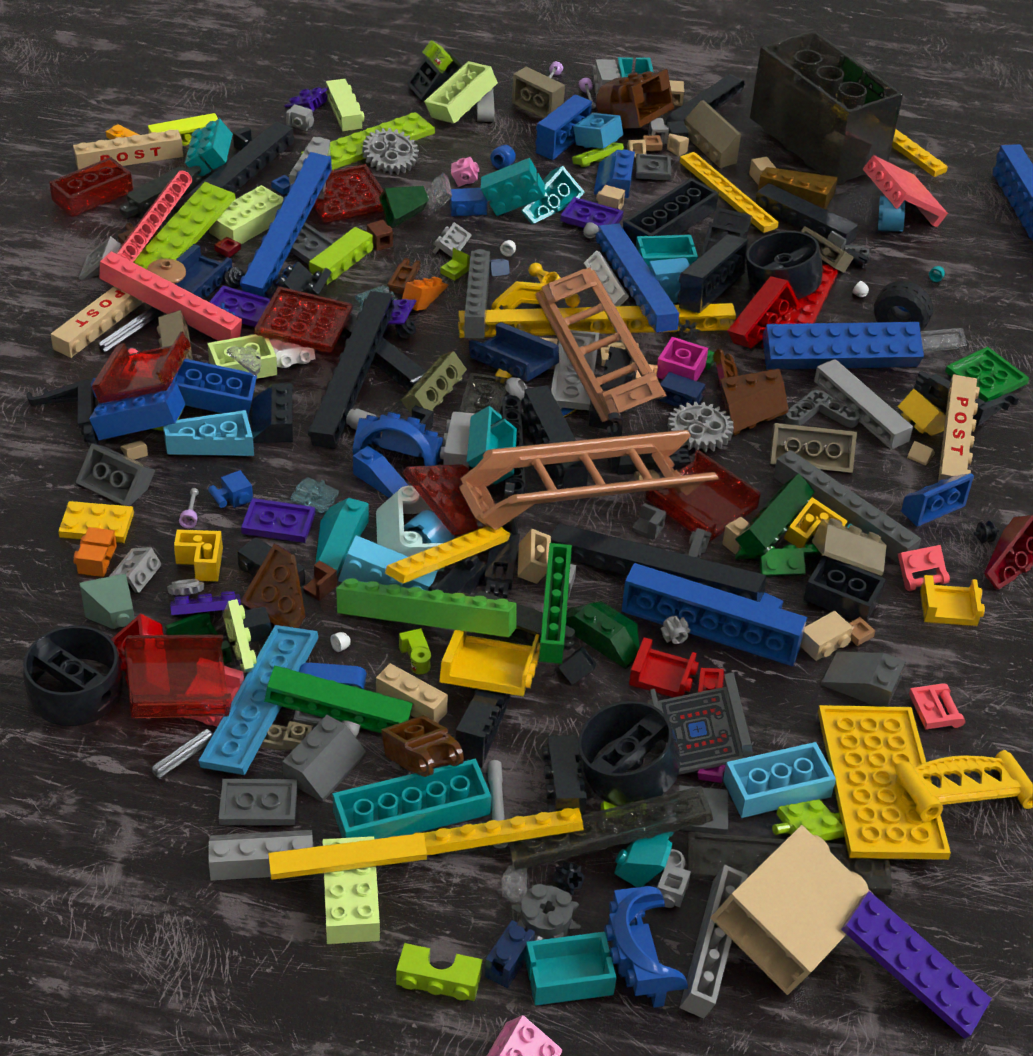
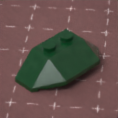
(605, 631)

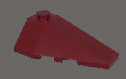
(1013, 552)

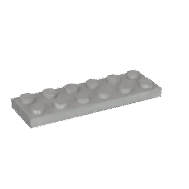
(566, 384)

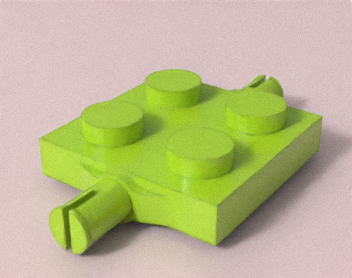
(813, 817)

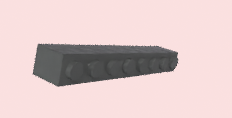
(477, 294)
(848, 504)

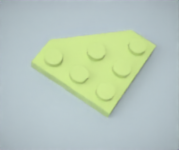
(233, 620)

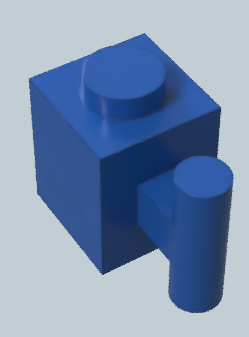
(234, 489)

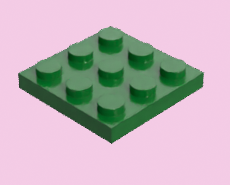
(993, 373)

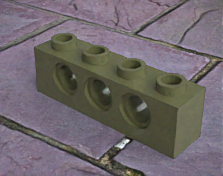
(435, 383)

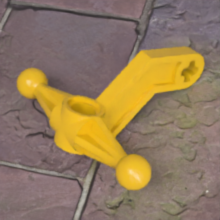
(525, 291)

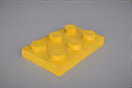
(103, 516)

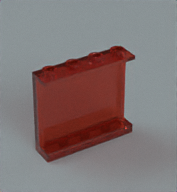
(140, 372)
(710, 504)
(176, 676)

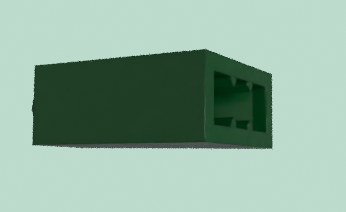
(402, 203)

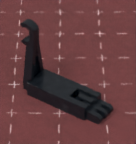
(936, 390)
(78, 391)
(624, 464)
(503, 557)

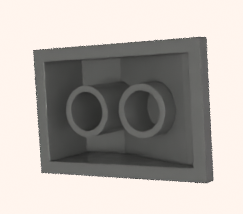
(865, 676)

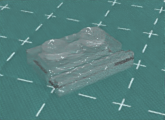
(439, 192)

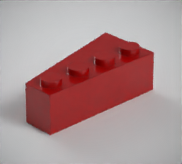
(768, 306)

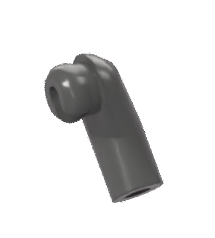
(858, 248)

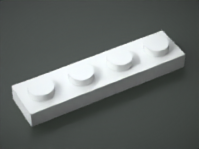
(607, 278)

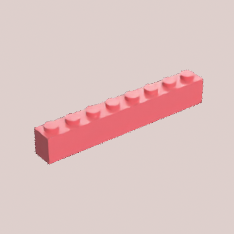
(169, 297)

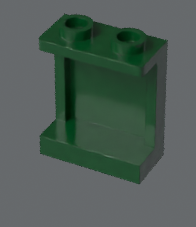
(198, 625)

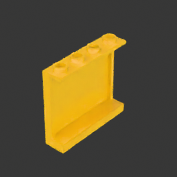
(489, 664)

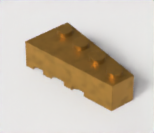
(808, 186)

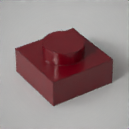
(227, 247)

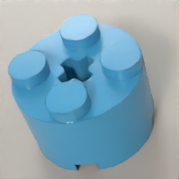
(889, 217)
(429, 527)

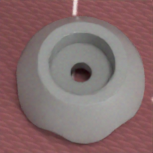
(516, 387)

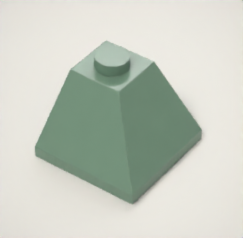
(108, 601)

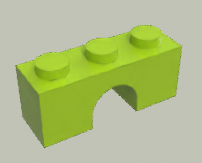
(458, 980)

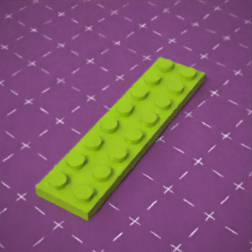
(349, 148)
(187, 224)

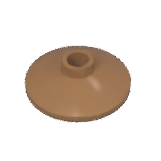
(168, 269)

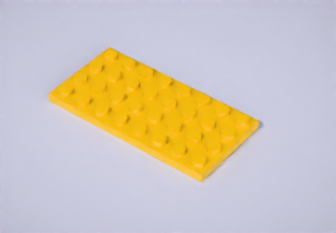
(872, 802)

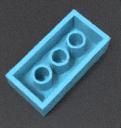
(778, 779)

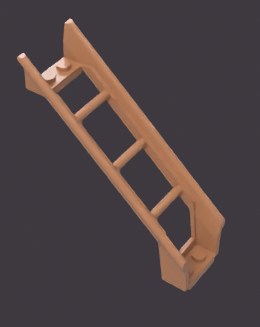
(618, 398)
(503, 460)

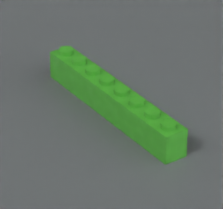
(426, 607)

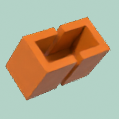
(94, 551)

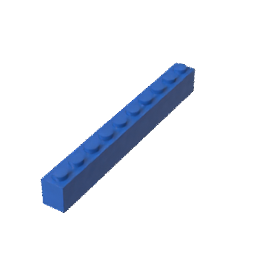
(287, 224)
(638, 278)

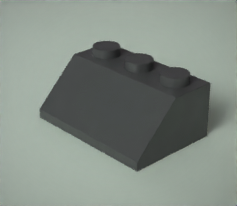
(114, 475)
(323, 758)

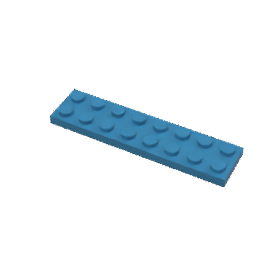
(250, 717)

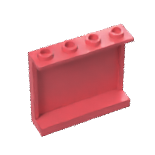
(903, 185)

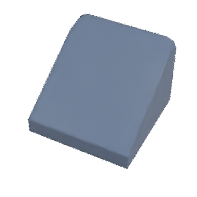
(499, 267)

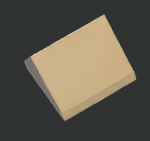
(637, 146)
(920, 453)

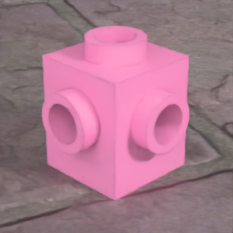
(464, 171)

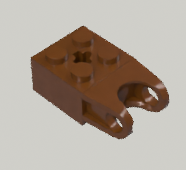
(421, 745)

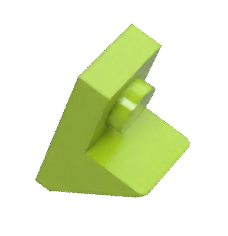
(457, 266)

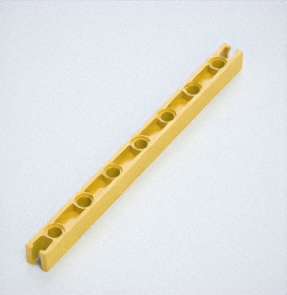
(534, 321)

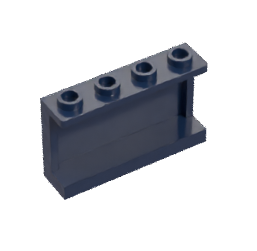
(202, 273)
(516, 352)

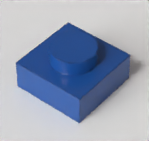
(281, 184)

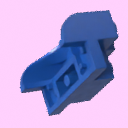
(400, 436)
(634, 947)

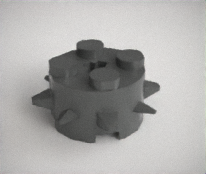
(547, 912)

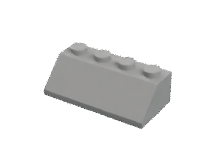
(247, 854)

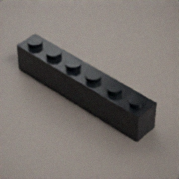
(803, 213)

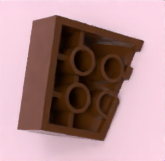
(754, 398)

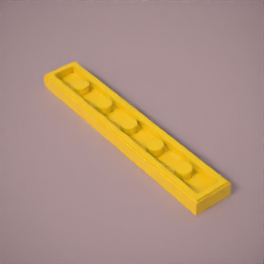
(347, 856)

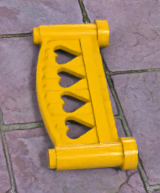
(931, 799)

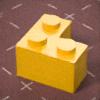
(808, 521)
(200, 549)

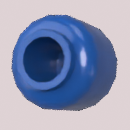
(502, 156)

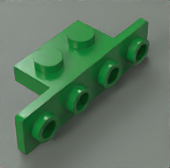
(783, 561)

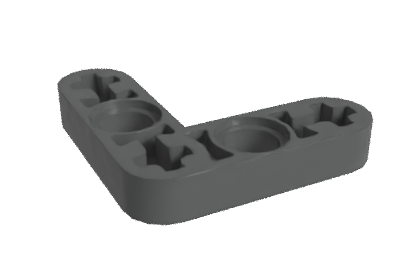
(844, 415)

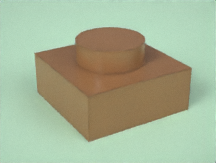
(653, 143)
(861, 631)

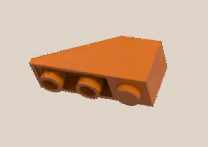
(424, 291)

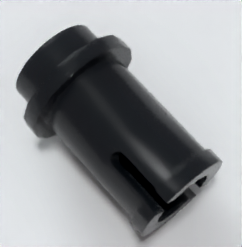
(858, 259)

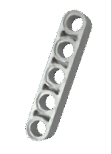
(485, 108)

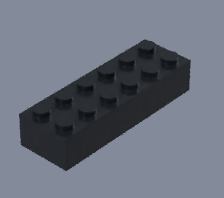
(673, 211)
(712, 273)
(547, 425)

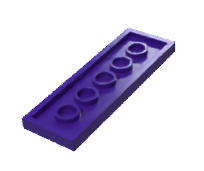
(916, 964)

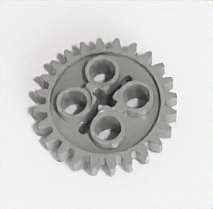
(390, 151)
(704, 423)

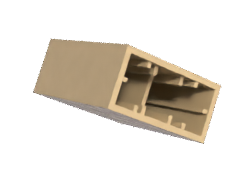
(792, 908)

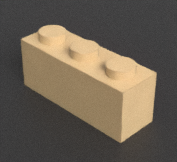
(402, 685)

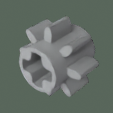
(675, 629)

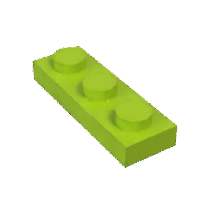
(596, 154)

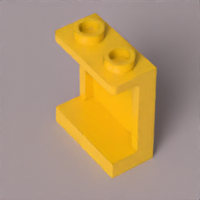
(951, 603)

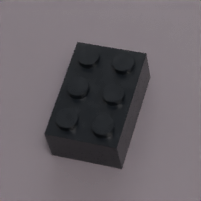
(844, 589)

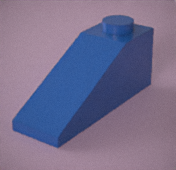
(377, 471)

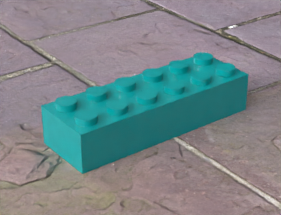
(413, 802)

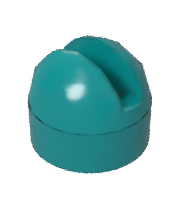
(938, 274)

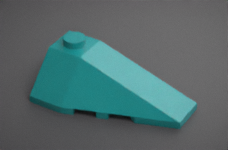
(559, 191)
(339, 529)
(643, 859)

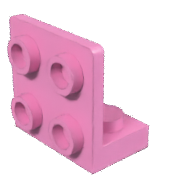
(523, 1038)

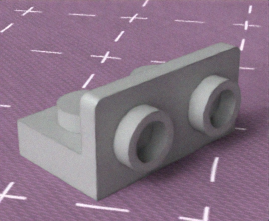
(452, 237)
(139, 567)

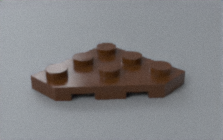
(277, 589)

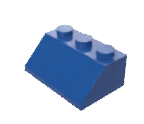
(615, 171)
(937, 499)

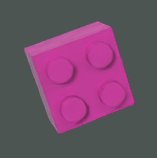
(682, 359)

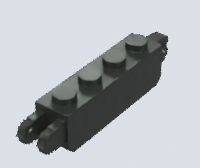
(144, 196)
(529, 624)

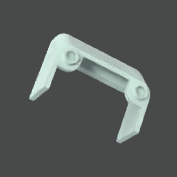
(391, 525)

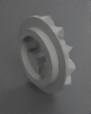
(185, 587)

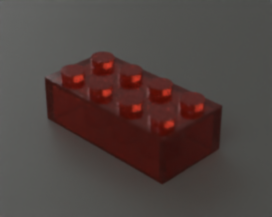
(91, 186)

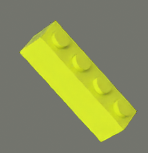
(184, 126)

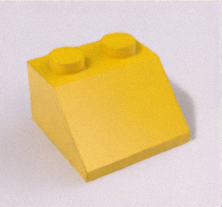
(923, 413)

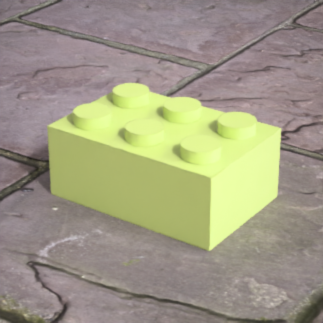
(219, 356)

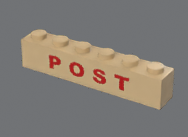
(131, 149)
(93, 321)
(958, 427)

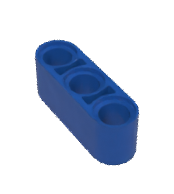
(342, 674)

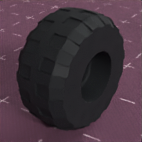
(904, 295)

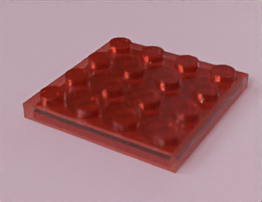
(349, 194)
(303, 319)
(441, 491)

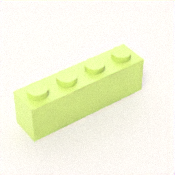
(344, 105)

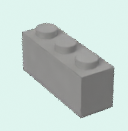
(456, 439)

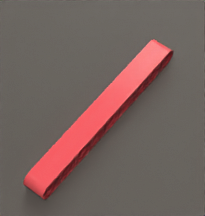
(155, 216)

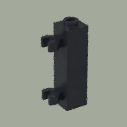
(462, 578)

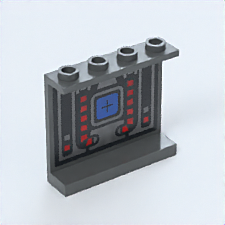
(707, 726)

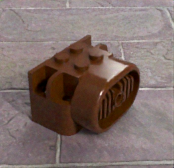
(636, 98)

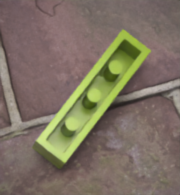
(343, 253)

